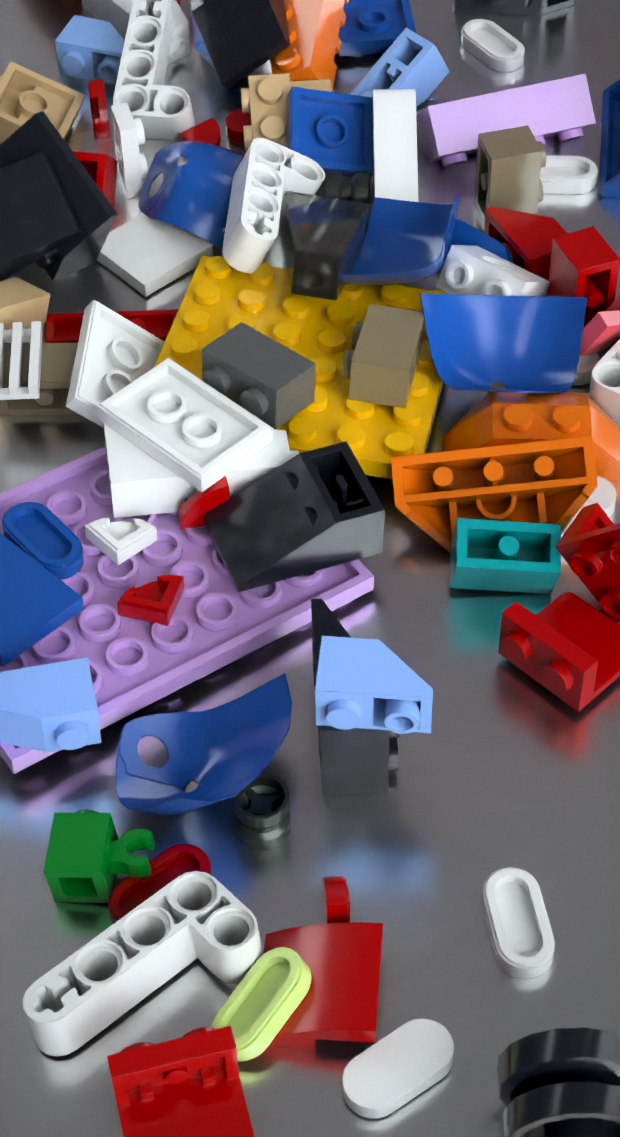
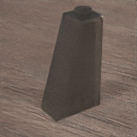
(321, 242)

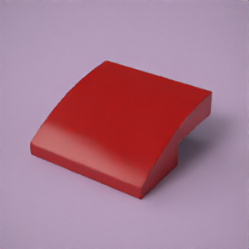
(342, 987)

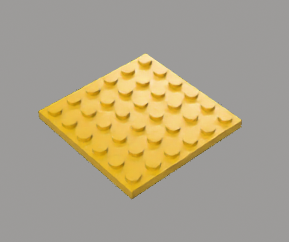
(321, 332)

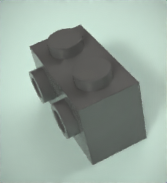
(259, 374)

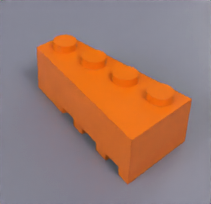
(313, 40)

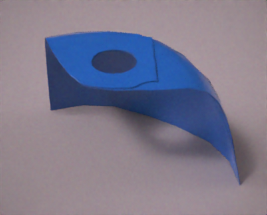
(194, 193)
(404, 242)
(511, 340)
(214, 747)

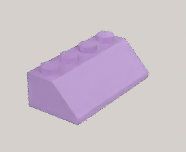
(549, 109)

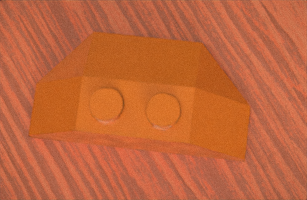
(536, 417)
(499, 483)

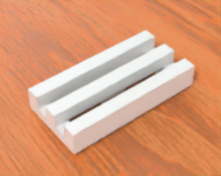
(16, 337)

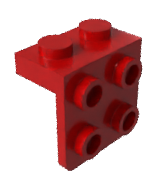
(593, 554)
(563, 647)
(181, 1087)

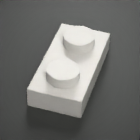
(127, 138)

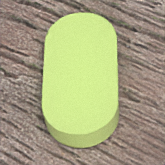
(264, 1000)

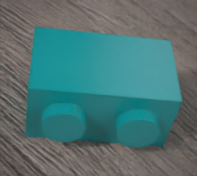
(504, 556)

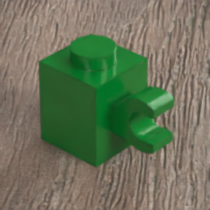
(88, 854)

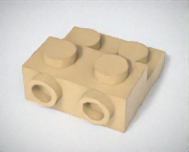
(28, 93)
(268, 105)

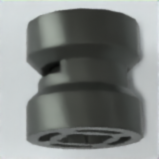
(348, 188)
(263, 813)

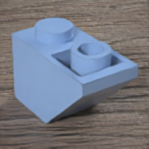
(89, 50)
(369, 688)

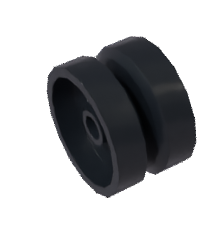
(561, 1084)

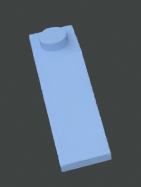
(406, 64)
(49, 706)

